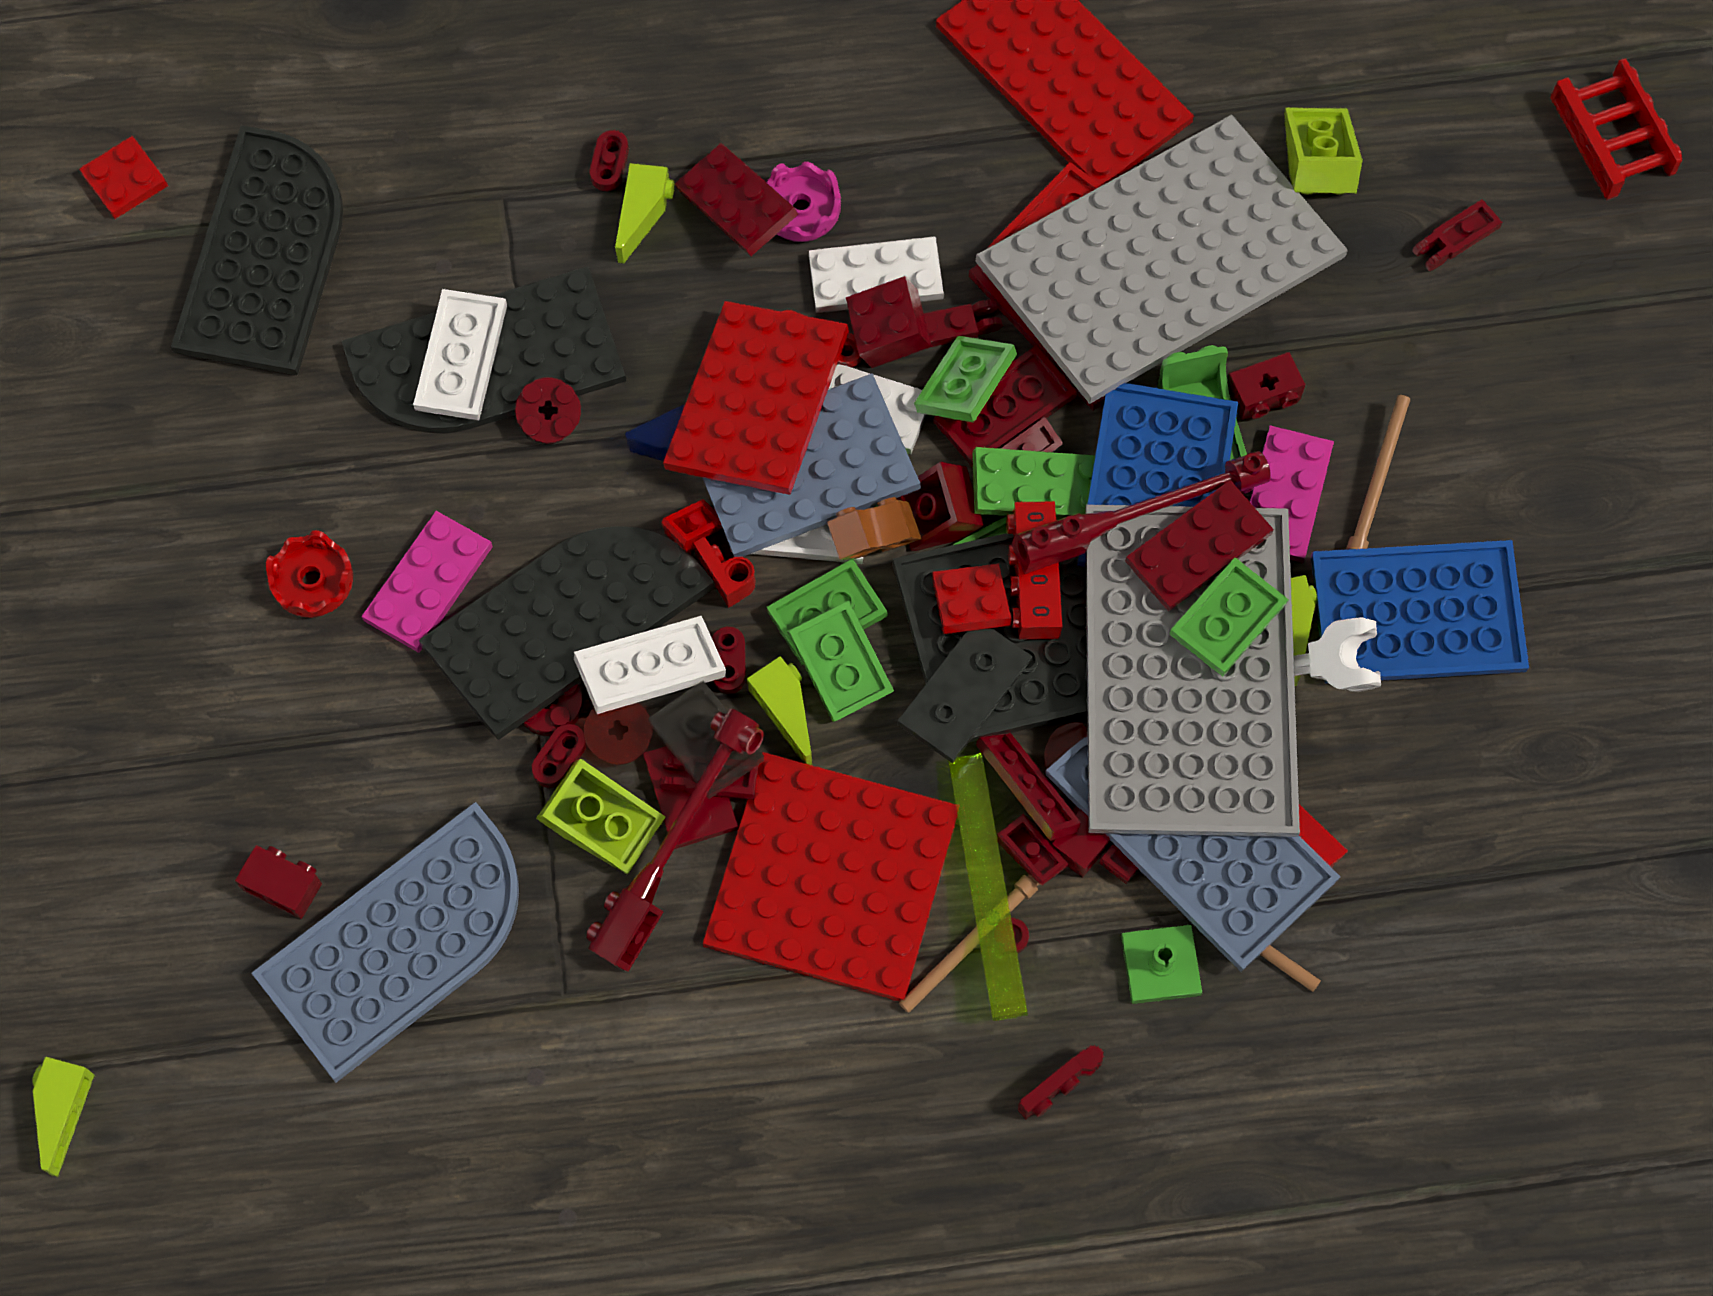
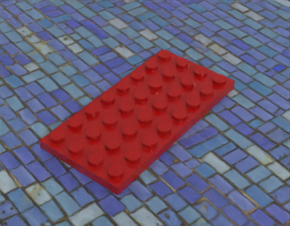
(1068, 80)

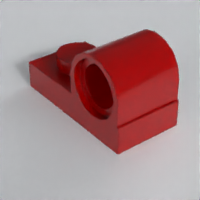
(711, 560)

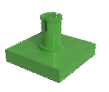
(1161, 964)

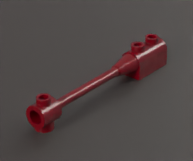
(1074, 533)
(631, 911)

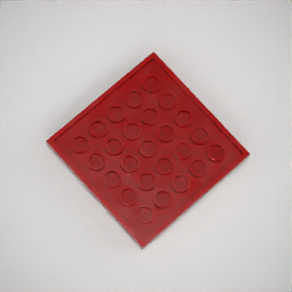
(832, 877)

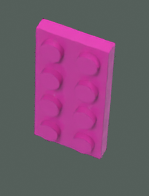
(1296, 482)
(427, 581)

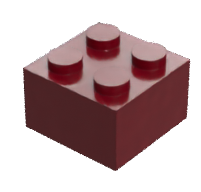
(888, 322)

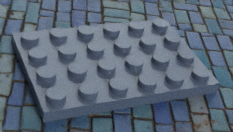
(849, 462)

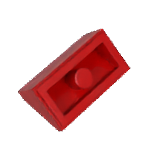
(1320, 839)

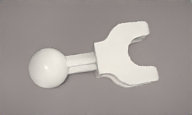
(1335, 656)

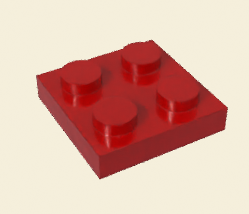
(123, 177)
(971, 598)

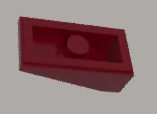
(1031, 850)

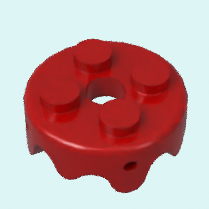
(304, 555)

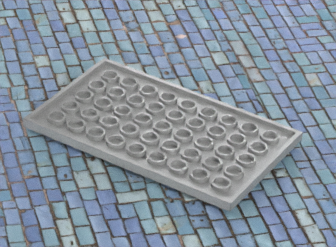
(1160, 257)
(1167, 732)

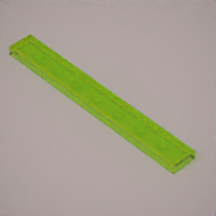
(988, 888)

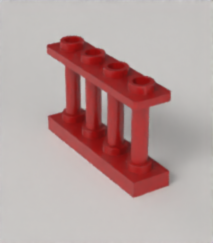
(1598, 150)

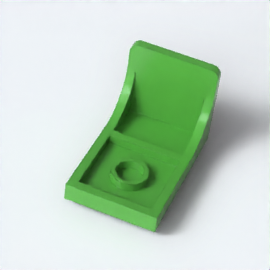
(1202, 375)

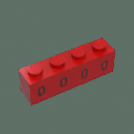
(1037, 592)

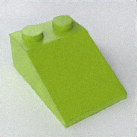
(1322, 150)
(600, 816)

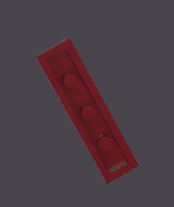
(1029, 785)

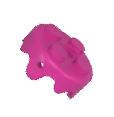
(817, 188)

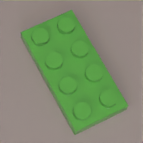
(1030, 476)

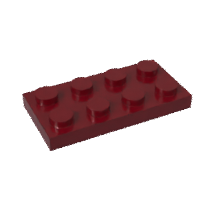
(736, 199)
(1023, 396)
(1199, 545)

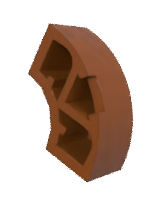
(873, 529)

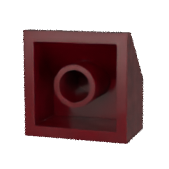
(943, 506)

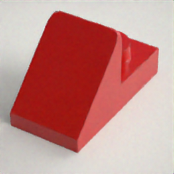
(691, 524)

